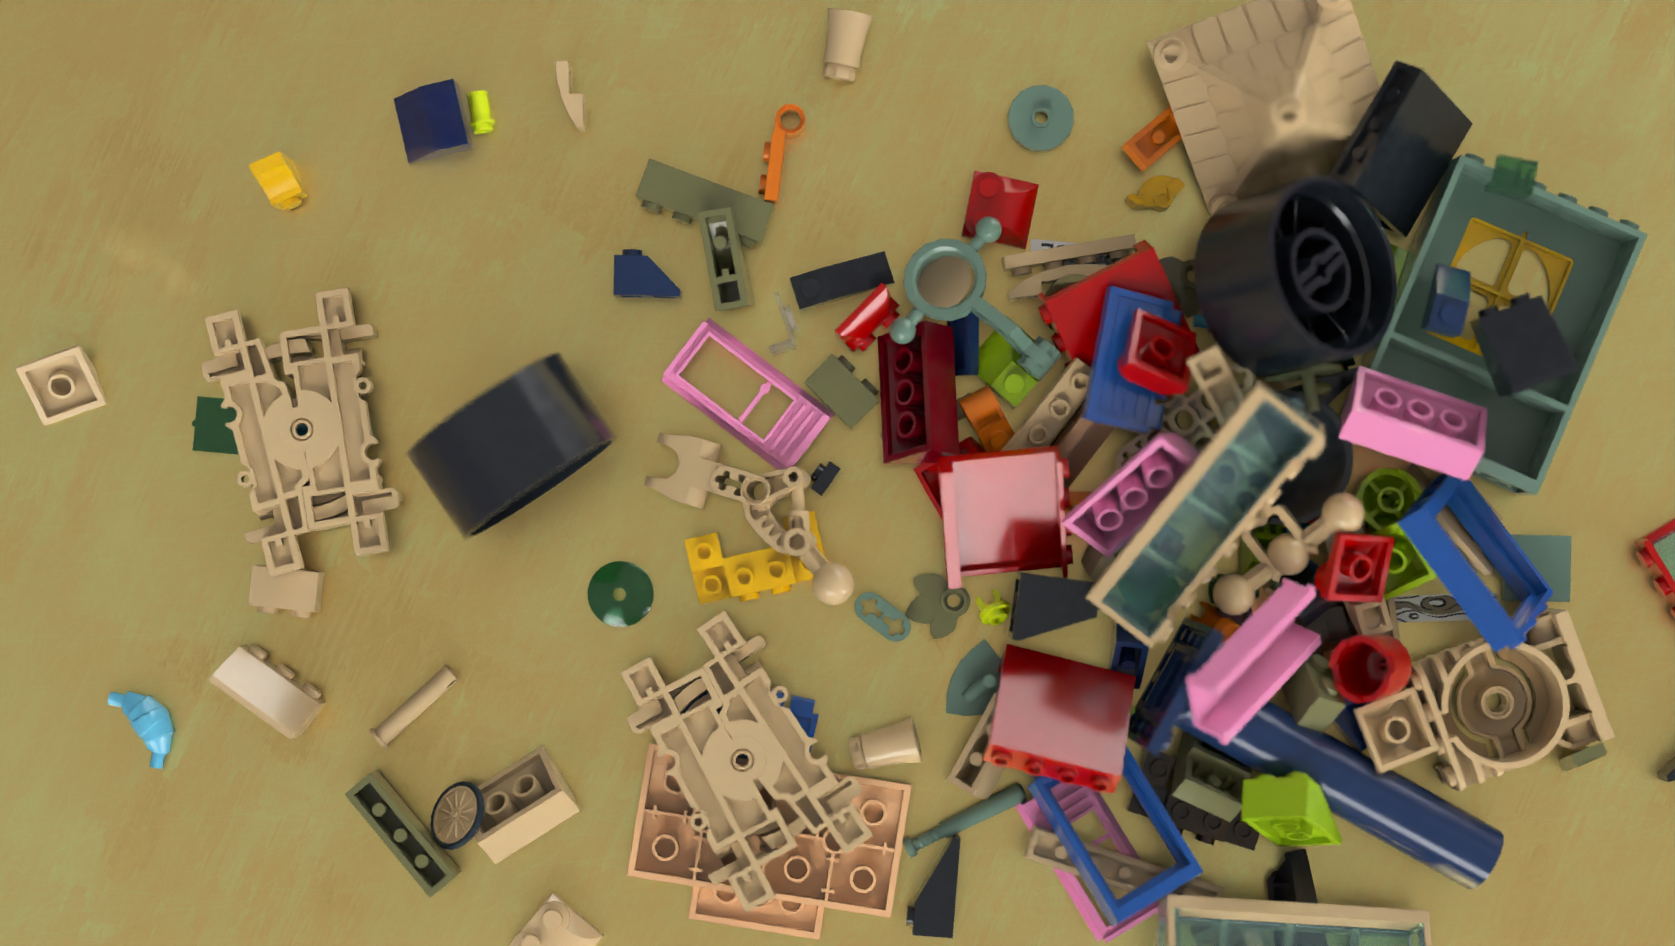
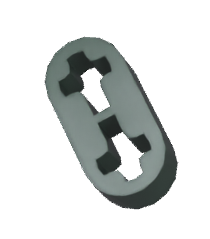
(887, 610)

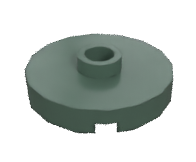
(1038, 135)

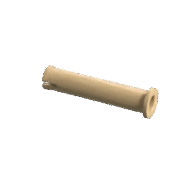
(414, 706)

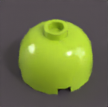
(1386, 496)

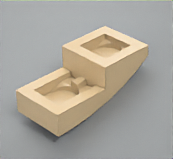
(574, 103)

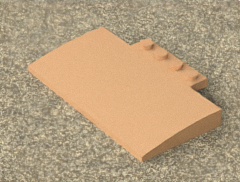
(803, 878)

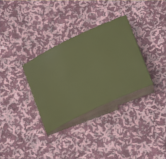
(1209, 778)

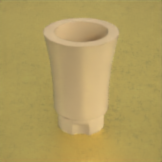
(844, 43)
(886, 746)

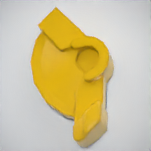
(1156, 193)

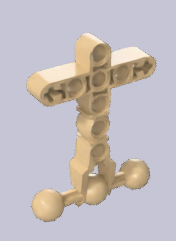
(1286, 552)

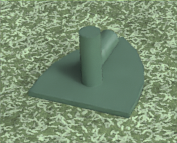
(974, 681)

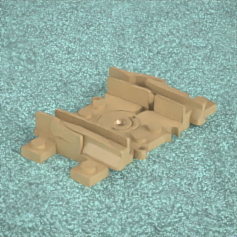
(337, 437)
(748, 724)

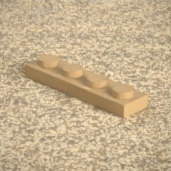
(1055, 257)

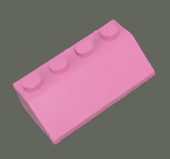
(1414, 423)
(1131, 494)

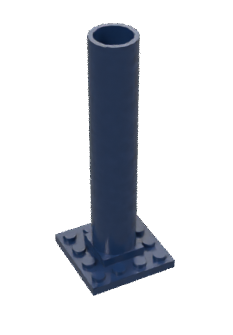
(1275, 745)

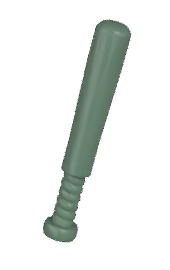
(969, 817)

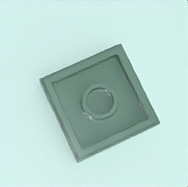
(1553, 561)

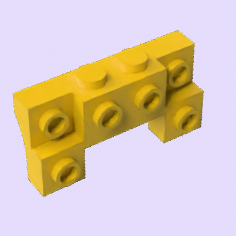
(744, 573)

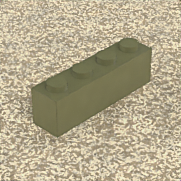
(689, 194)
(402, 833)

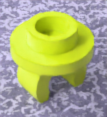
(993, 613)

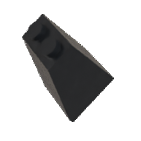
(1522, 345)
(1048, 604)

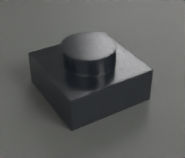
(823, 477)

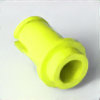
(480, 112)

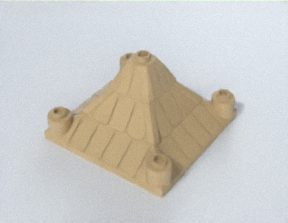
(1265, 92)

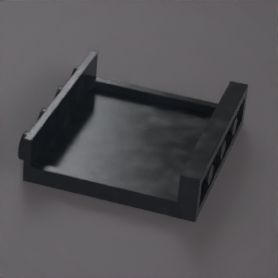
(1402, 146)

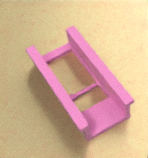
(792, 431)
(1252, 663)
(1075, 803)

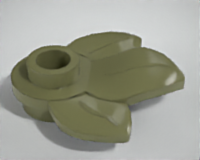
(1183, 289)
(933, 606)

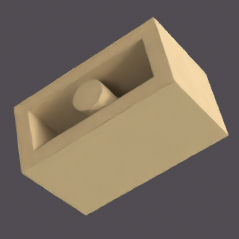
(293, 590)

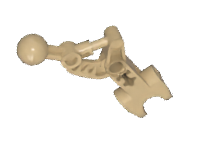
(702, 474)

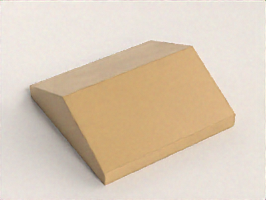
(62, 384)

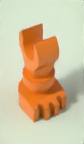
(1218, 622)

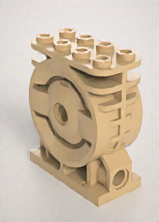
(1466, 760)

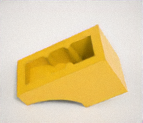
(279, 180)

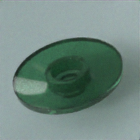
(637, 588)

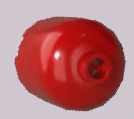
(1362, 671)

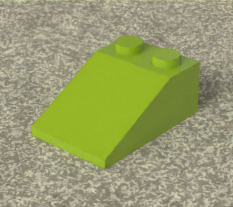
(1289, 810)

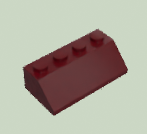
(918, 396)

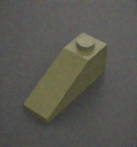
(725, 259)

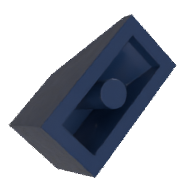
(641, 278)
(1447, 301)
(1127, 653)

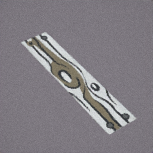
(1429, 608)

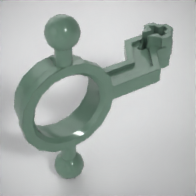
(1035, 357)

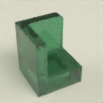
(1513, 177)

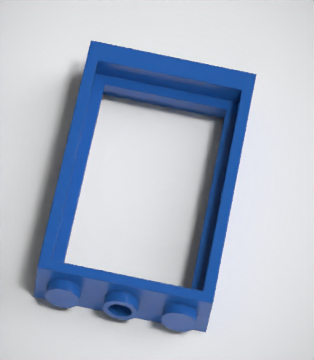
(1457, 573)
(1147, 893)

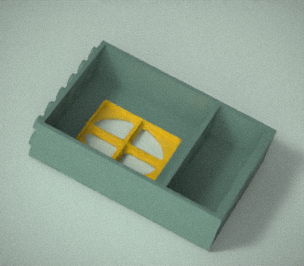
(1586, 270)

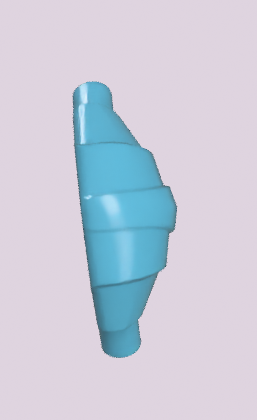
(149, 721)

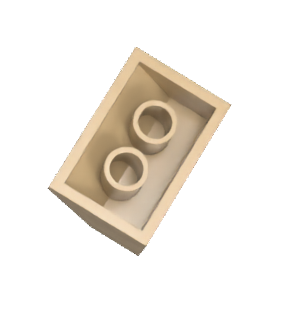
(268, 690)
(523, 804)

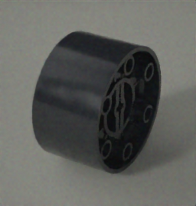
(1295, 277)
(511, 445)

